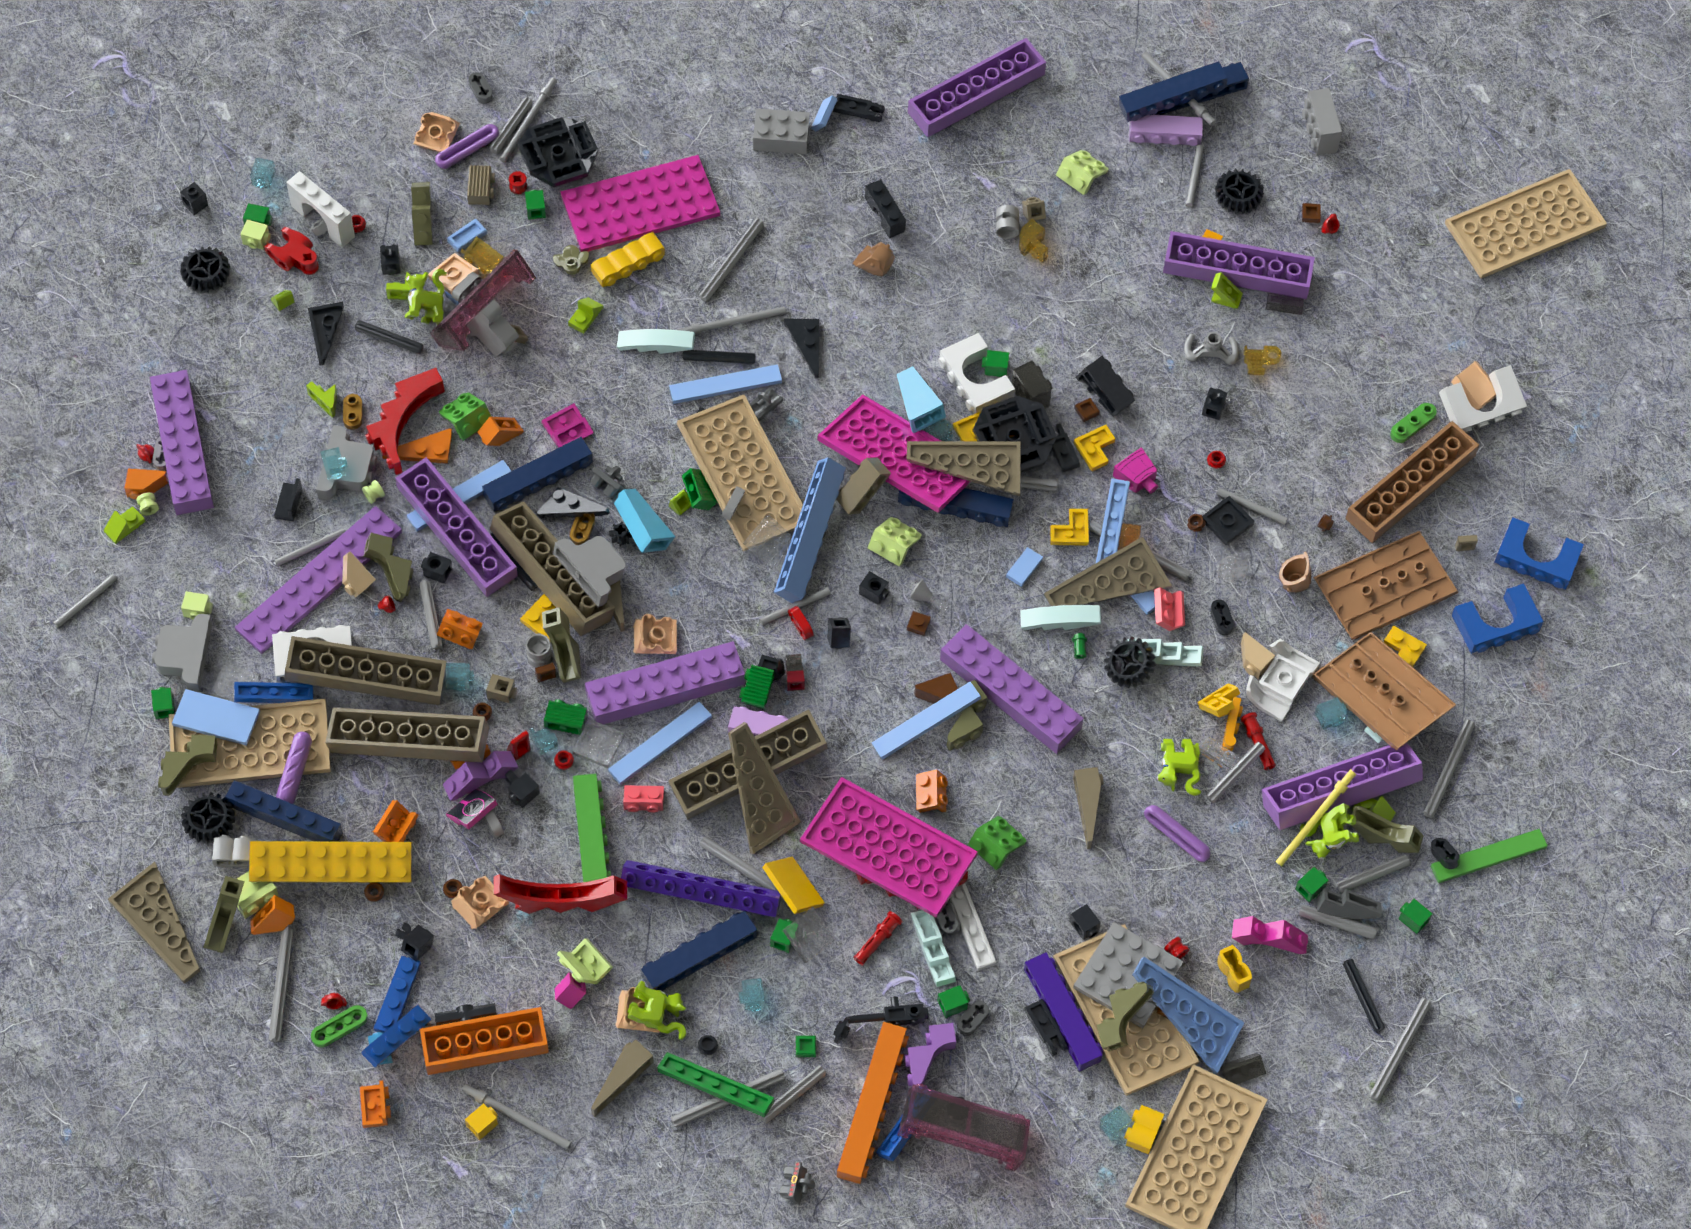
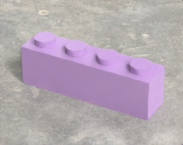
(1166, 130)
(757, 721)

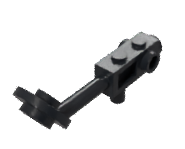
(893, 1014)

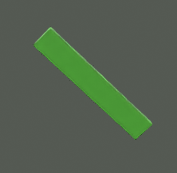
(1492, 855)

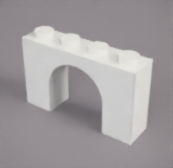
(308, 196)
(976, 396)
(1508, 401)
(281, 642)

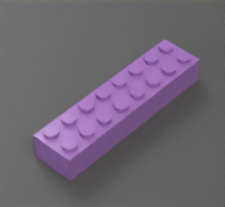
(976, 87)
(1241, 263)
(181, 442)
(456, 527)
(665, 683)
(1012, 689)
(1376, 774)

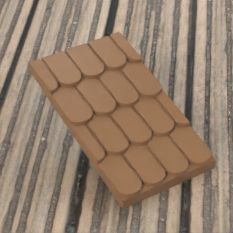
(1385, 585)
(1383, 691)

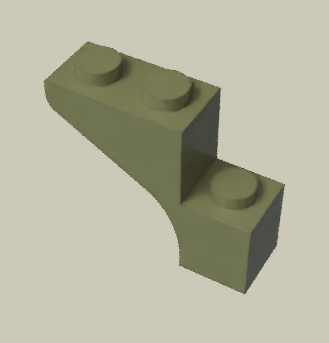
(421, 213)
(396, 569)
(564, 646)
(968, 724)
(178, 764)
(1379, 830)
(223, 914)
(1125, 1005)

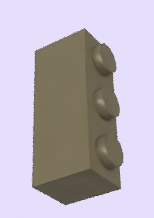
(863, 485)

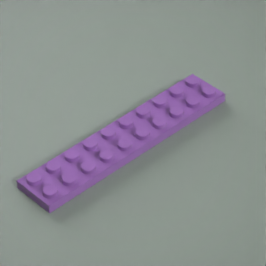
(312, 583)

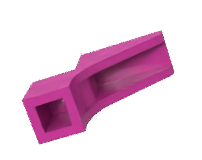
(1275, 934)

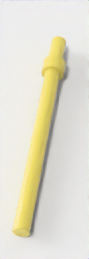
(1340, 787)

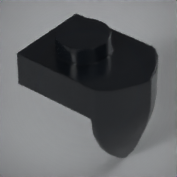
(773, 664)

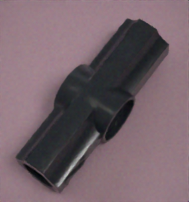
(465, 1012)

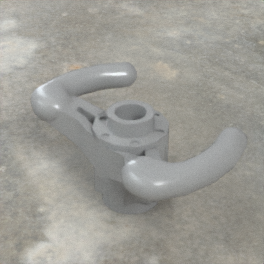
(1211, 347)

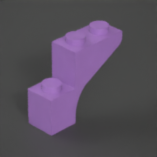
(475, 774)
(920, 1058)

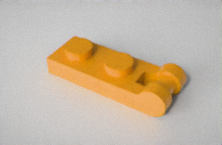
(1232, 726)

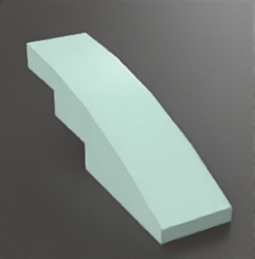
(656, 339)
(1061, 616)
(1173, 653)
(933, 948)

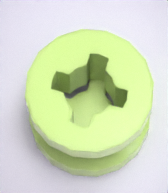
(373, 491)
(147, 503)

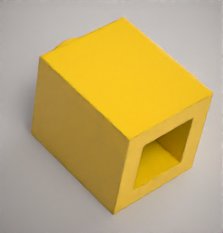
(482, 1121)

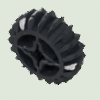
(1242, 183)
(215, 269)
(1125, 676)
(194, 814)

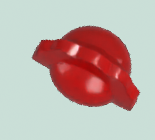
(1330, 225)
(145, 452)
(387, 604)
(333, 1001)

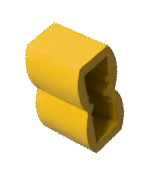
(1237, 972)
(1144, 1130)

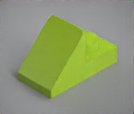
(397, 290)
(1225, 292)
(585, 314)
(325, 399)
(122, 525)
(1378, 807)

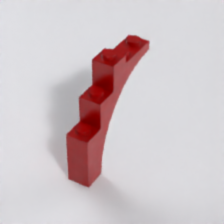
(409, 396)
(561, 897)

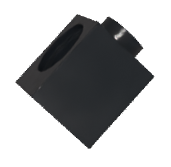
(194, 198)
(439, 574)
(870, 581)
(1085, 922)

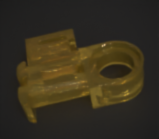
(1257, 357)

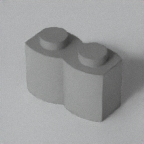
(231, 852)

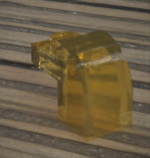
(1030, 241)

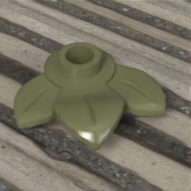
(571, 259)

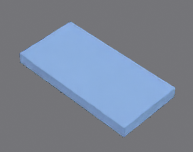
(216, 717)

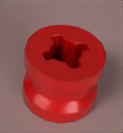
(517, 187)
(1176, 948)

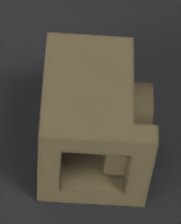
(1032, 206)
(498, 685)

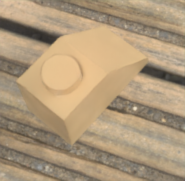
(355, 575)
(1255, 656)

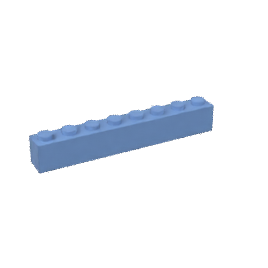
(810, 530)

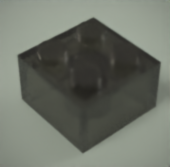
(1031, 383)

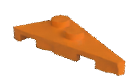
(434, 447)

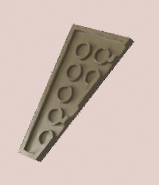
(981, 462)
(1118, 575)
(762, 798)
(152, 915)

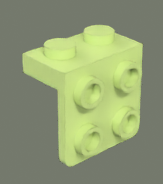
(1080, 170)
(893, 540)
(254, 895)
(585, 963)

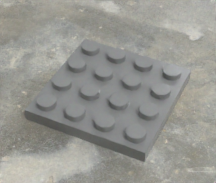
(1113, 968)

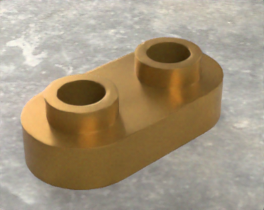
(352, 410)
(582, 529)

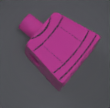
(1138, 471)

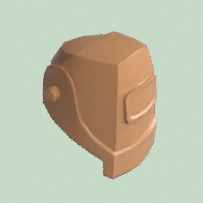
(875, 259)
(1296, 573)

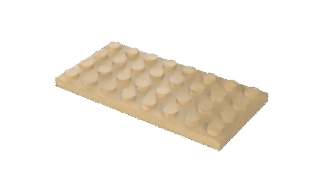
(1525, 223)
(737, 453)
(267, 747)
(1151, 1051)
(1196, 1151)

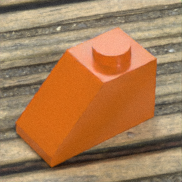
(499, 430)
(144, 481)
(273, 916)

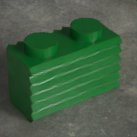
(698, 490)
(757, 686)
(565, 717)

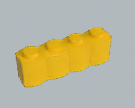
(625, 260)

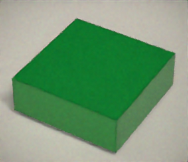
(805, 1046)

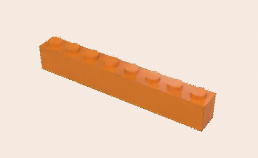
(872, 1102)

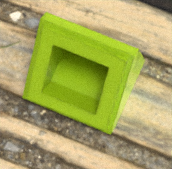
(283, 299)
(680, 502)

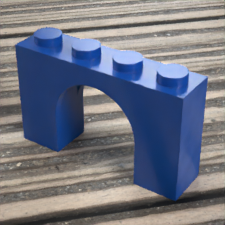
(1555, 572)
(1481, 636)

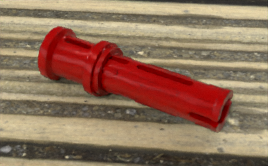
(1255, 733)
(882, 932)

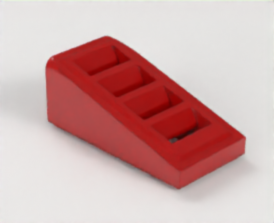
(519, 745)

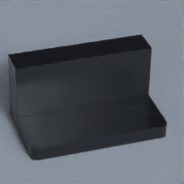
(288, 501)

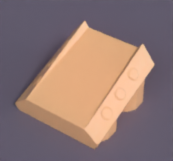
(436, 132)
(1476, 385)
(655, 635)
(478, 902)
(625, 999)

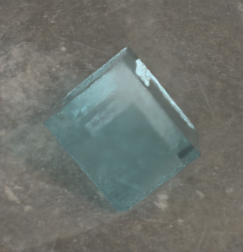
(543, 740)
(1115, 1122)

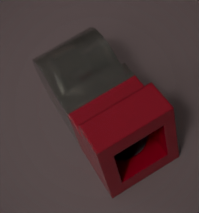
(794, 672)

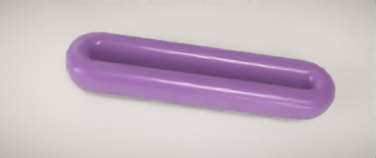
(466, 146)
(294, 767)
(1177, 833)

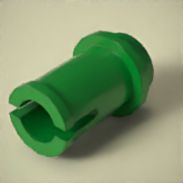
(1079, 646)

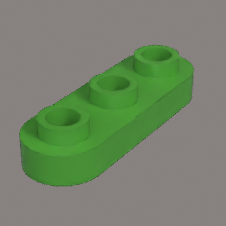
(1411, 428)
(343, 1019)

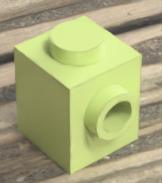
(255, 235)
(196, 604)

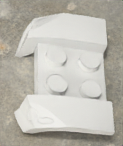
(1281, 680)

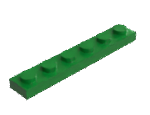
(715, 1084)

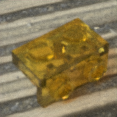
(482, 255)

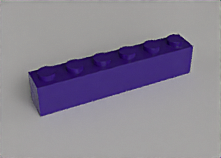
(1060, 1002)

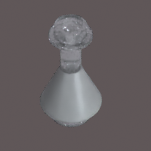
(921, 592)

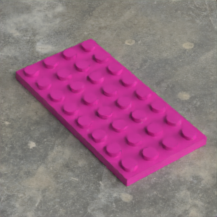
(640, 203)
(874, 432)
(889, 847)

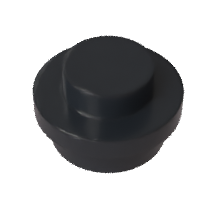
(707, 1045)

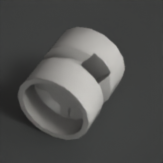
(1007, 221)
(538, 650)

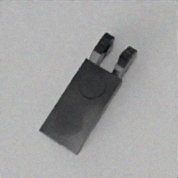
(858, 108)
(1064, 451)
(1045, 1025)

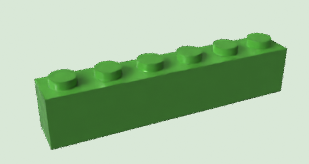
(590, 827)

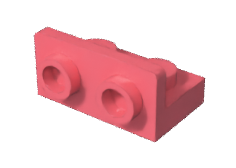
(1169, 609)
(643, 798)

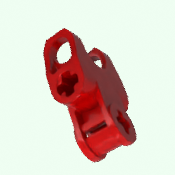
(294, 253)

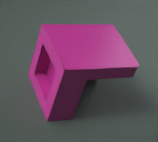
(569, 991)

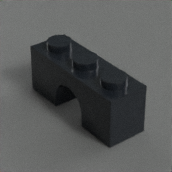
(890, 214)

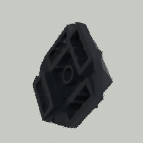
(558, 151)
(1024, 420)

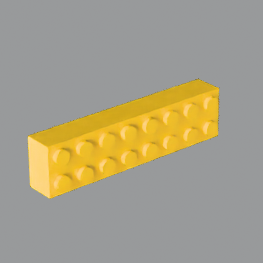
(330, 862)

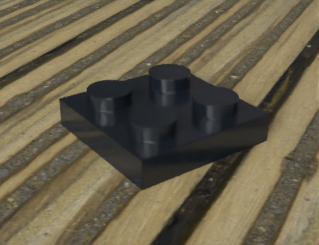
(1227, 520)

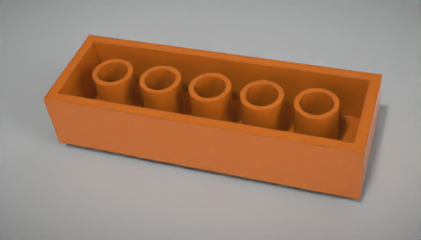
(484, 1041)

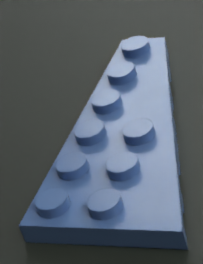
(1198, 1019)

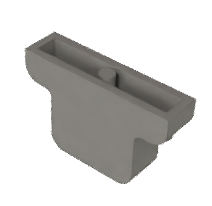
(493, 329)
(359, 461)
(592, 565)
(184, 651)

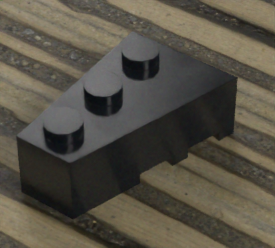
(1106, 385)

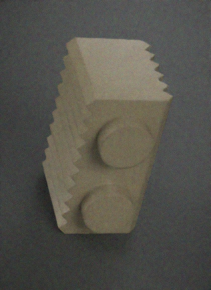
(480, 185)

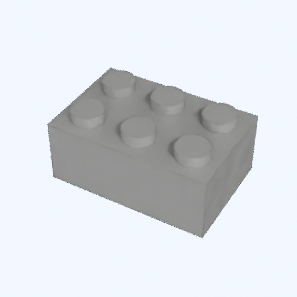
(1322, 121)
(781, 131)

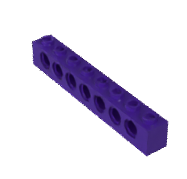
(701, 888)

